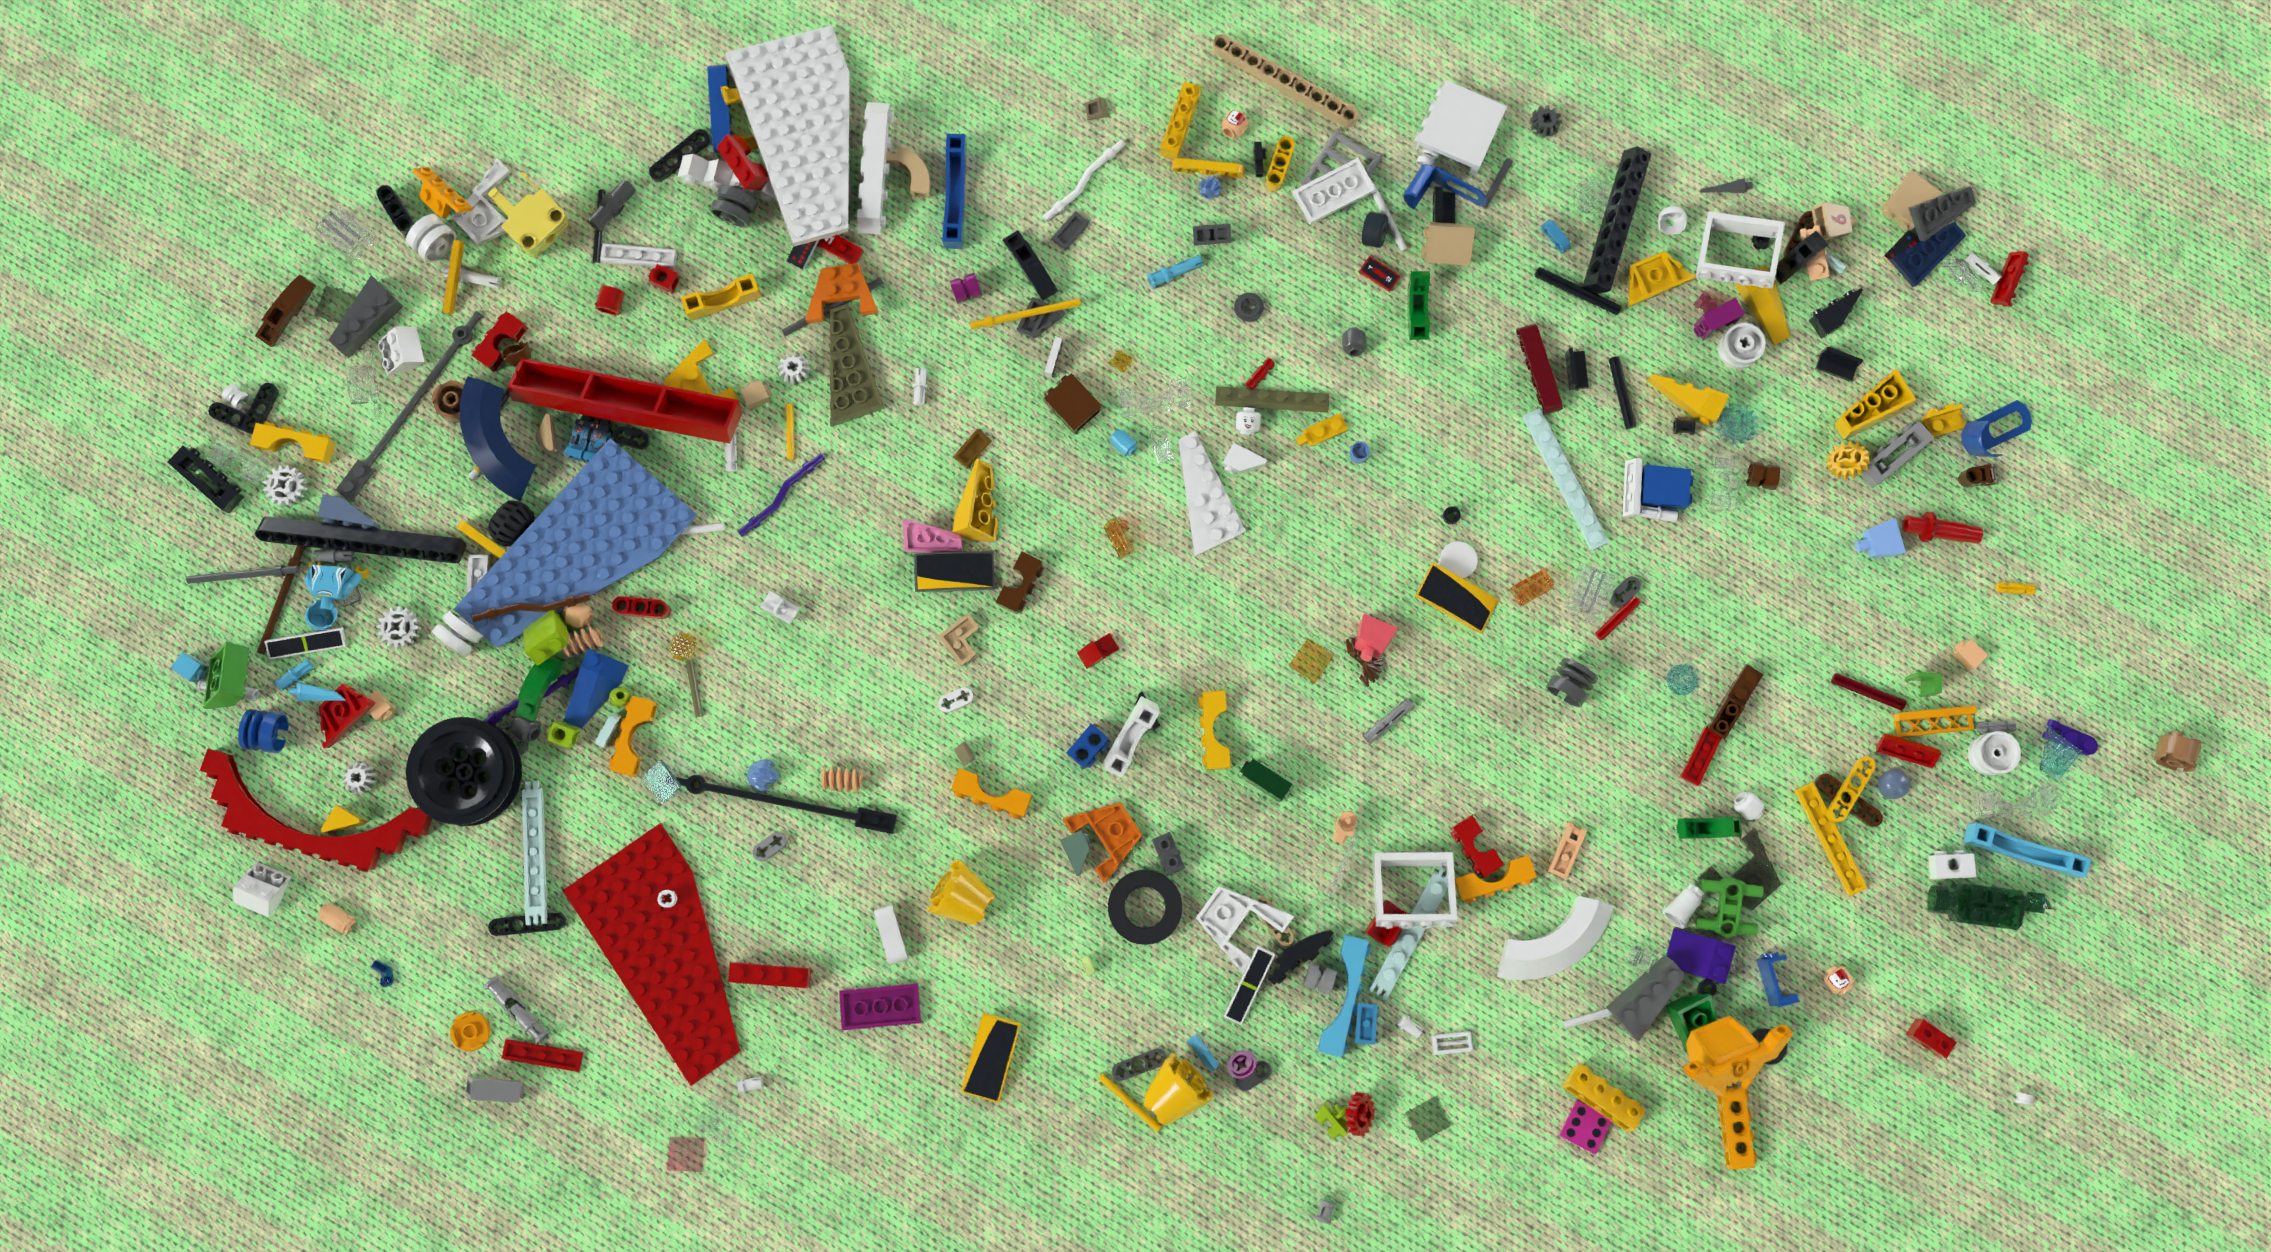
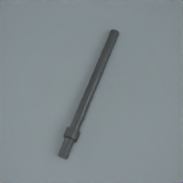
(801, 323)
(277, 571)

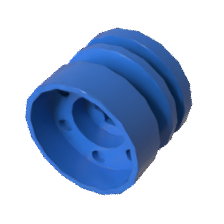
(260, 730)

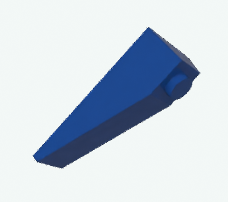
(592, 687)

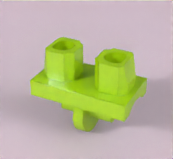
(1336, 1116)

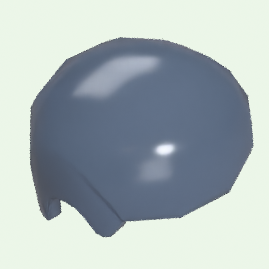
(1894, 784)

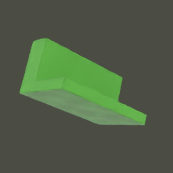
(1930, 683)

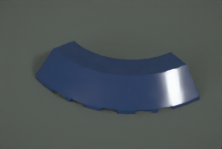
(487, 441)

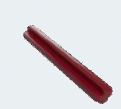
(1868, 691)

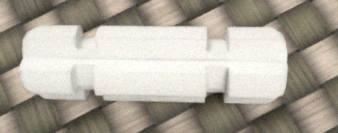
(731, 455)

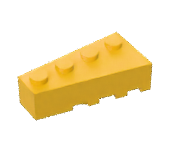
(1876, 406)

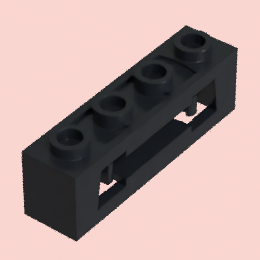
(184, 459)

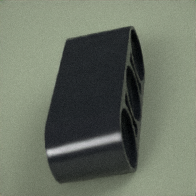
(391, 205)

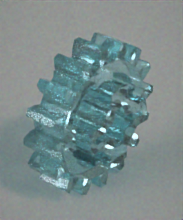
(1744, 426)

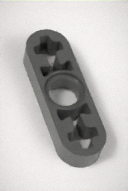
(1127, 1075)

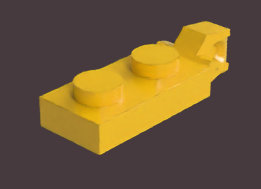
(1323, 431)

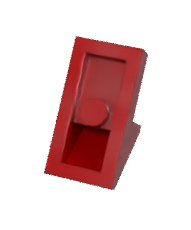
(1098, 650)

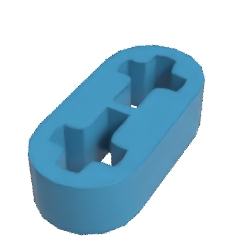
(1556, 236)

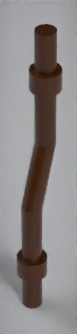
(493, 613)

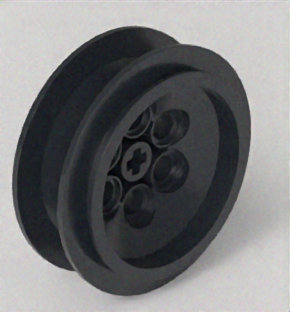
(442, 745)

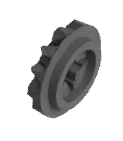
(1254, 300)

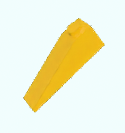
(1701, 404)

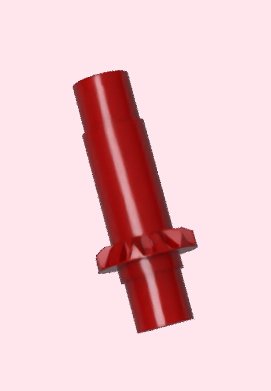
(1930, 527)

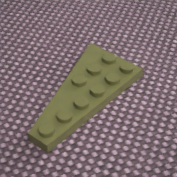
(851, 379)

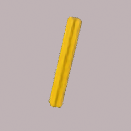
(453, 276)

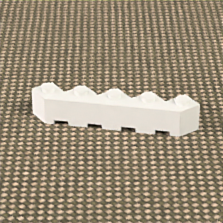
(874, 168)
(716, 173)

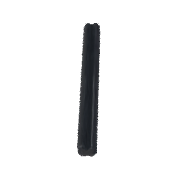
(1578, 291)

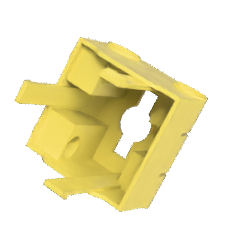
(533, 221)

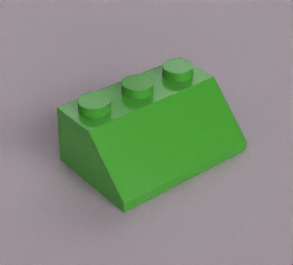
(226, 676)

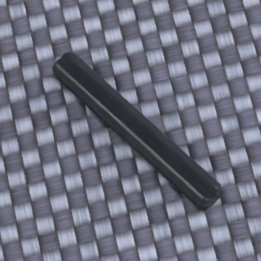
(1622, 392)

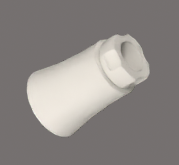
(1684, 906)

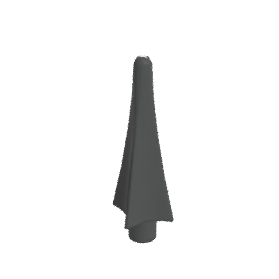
(1737, 186)

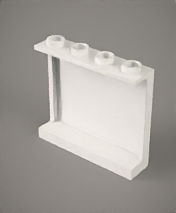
(1460, 125)

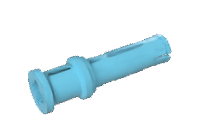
(1166, 274)

